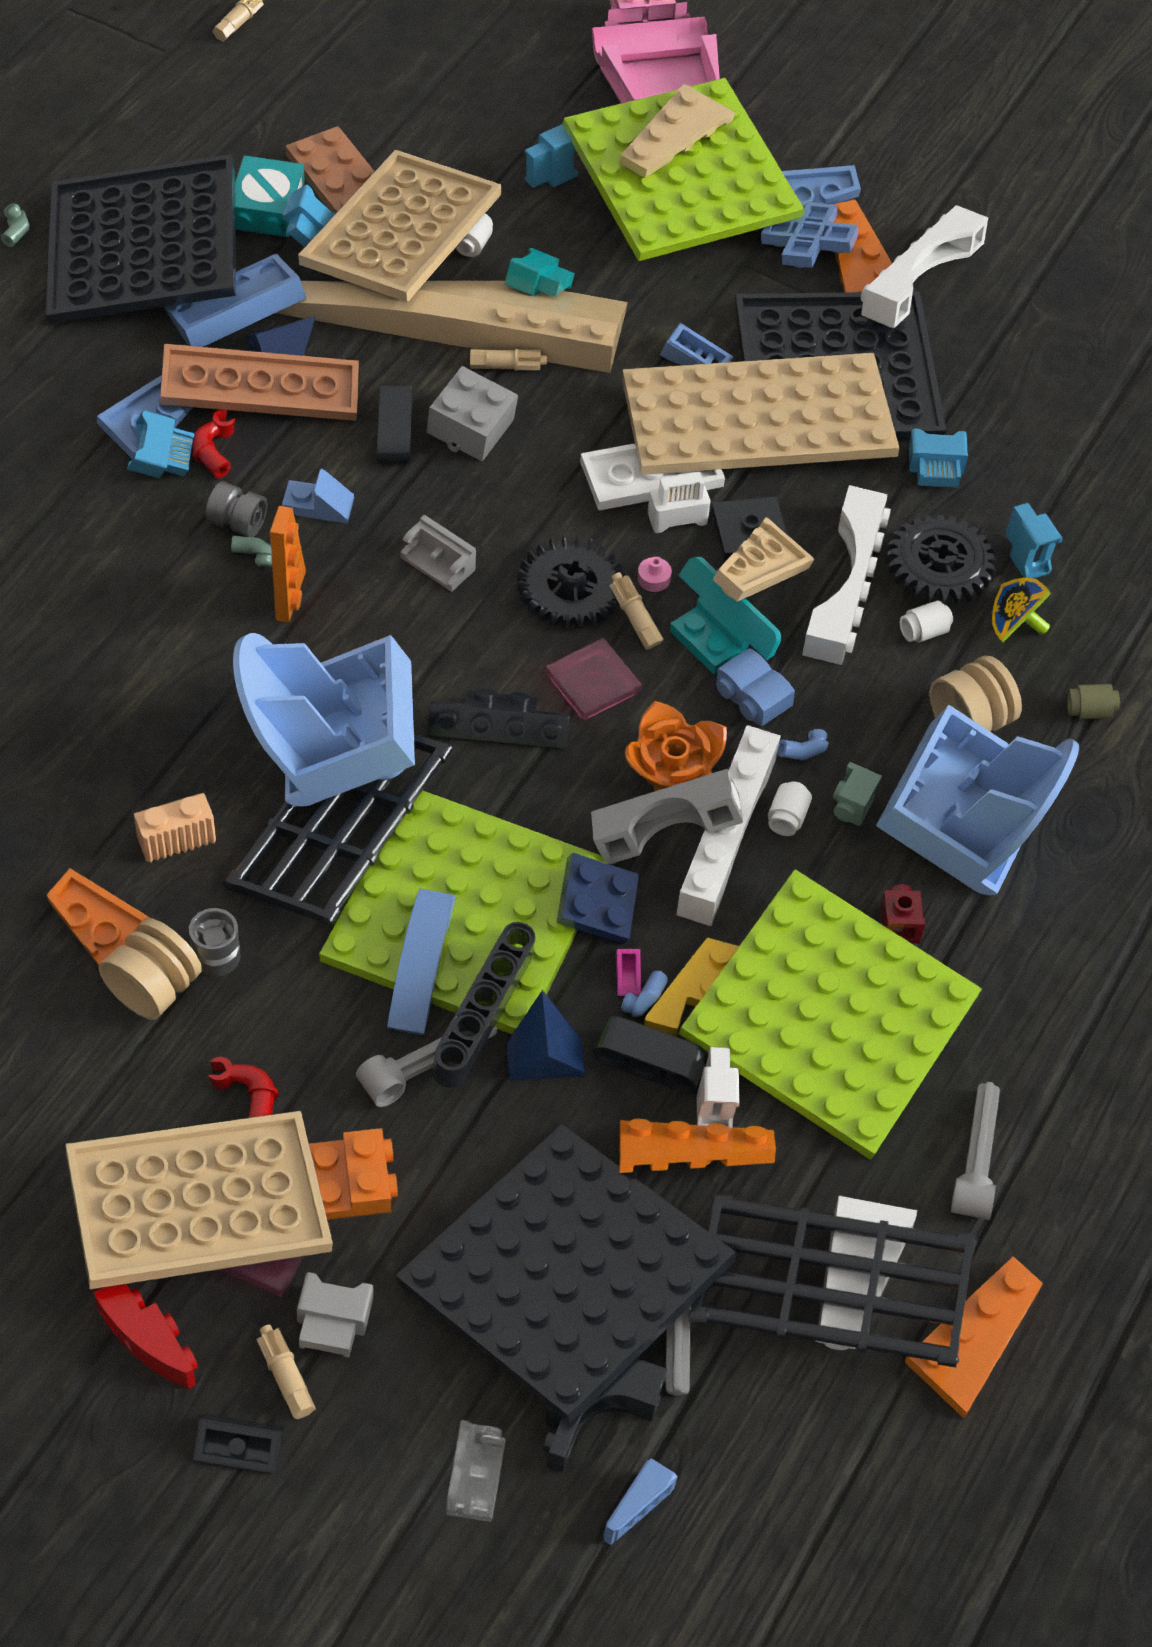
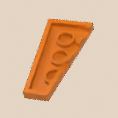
(286, 563)
(697, 1145)
(987, 1327)

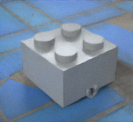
(471, 413)

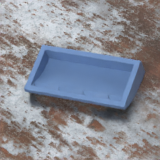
(260, 292)

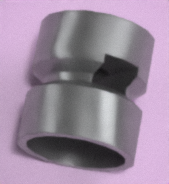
(232, 508)
(215, 941)

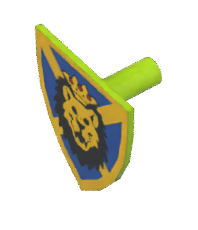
(1017, 604)

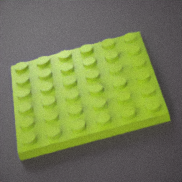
(702, 195)
(497, 878)
(831, 1013)

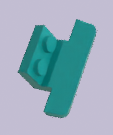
(719, 624)

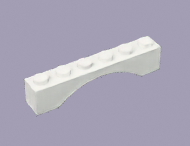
(951, 238)
(832, 622)
(717, 850)

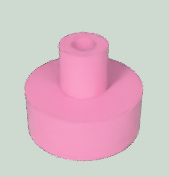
(654, 574)

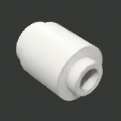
(476, 238)
(926, 622)
(789, 808)

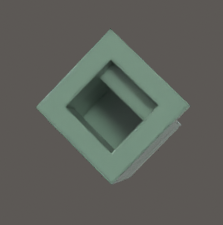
(856, 794)

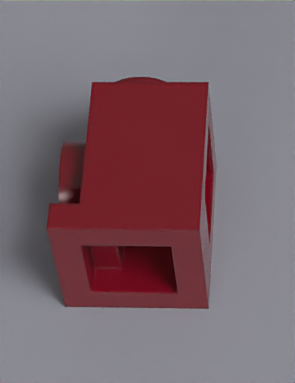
(903, 912)

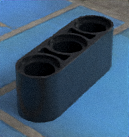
(395, 423)
(650, 1054)

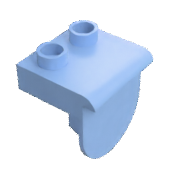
(331, 719)
(974, 798)

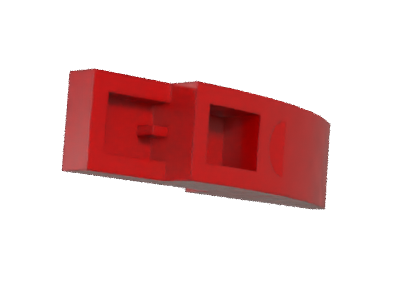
(146, 1333)

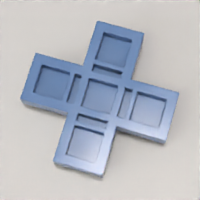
(810, 234)

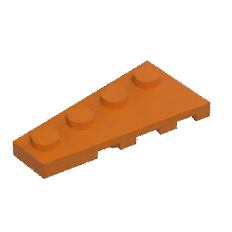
(867, 255)

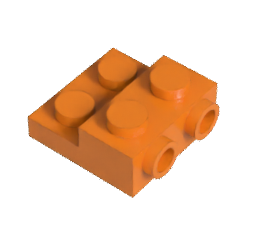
(355, 1174)

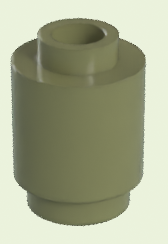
(1093, 701)

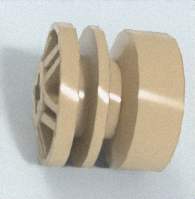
(980, 692)
(150, 968)

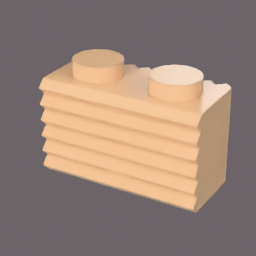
(175, 827)

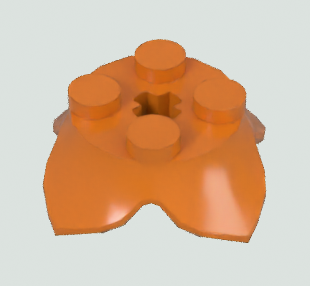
(665, 734)

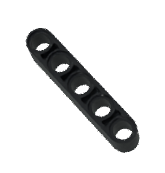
(480, 1018)

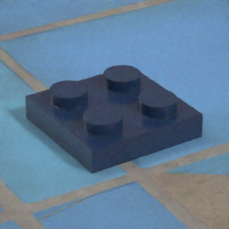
(598, 898)

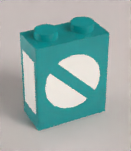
(263, 192)

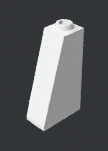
(864, 1247)

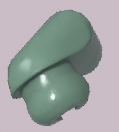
(17, 224)
(255, 546)

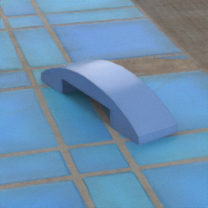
(420, 961)

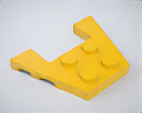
(689, 985)

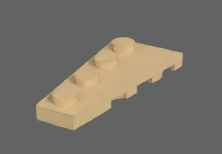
(674, 129)
(762, 562)

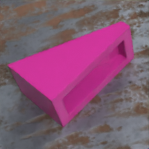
(628, 971)

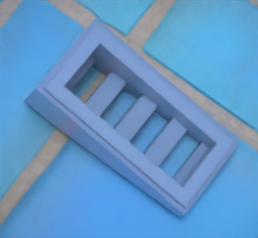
(684, 340)
(645, 1493)

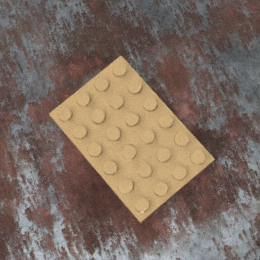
(400, 225)
(196, 1199)

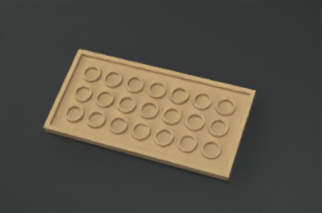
(759, 413)

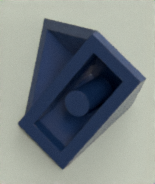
(283, 339)
(544, 1045)

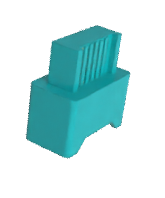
(538, 273)

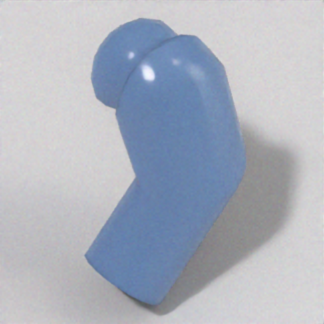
(802, 751)
(649, 995)

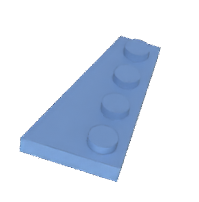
(824, 184)
(121, 418)

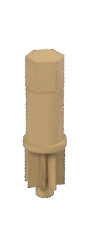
(236, 17)
(507, 359)
(635, 610)
(285, 1371)

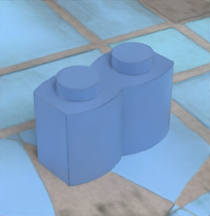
(754, 687)

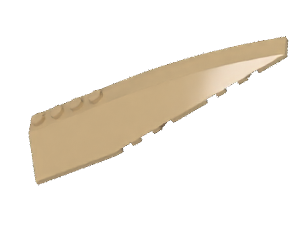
(477, 315)

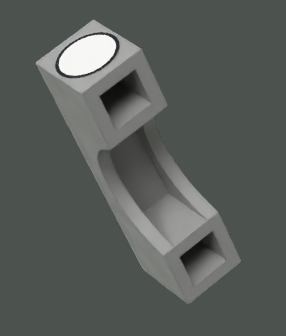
(626, 826)

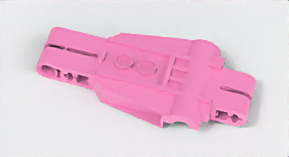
(654, 48)

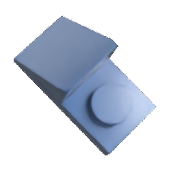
(322, 500)

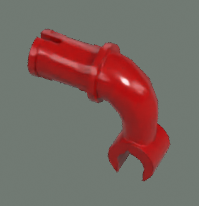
(204, 447)
(260, 1085)

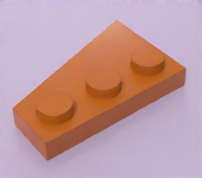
(93, 914)

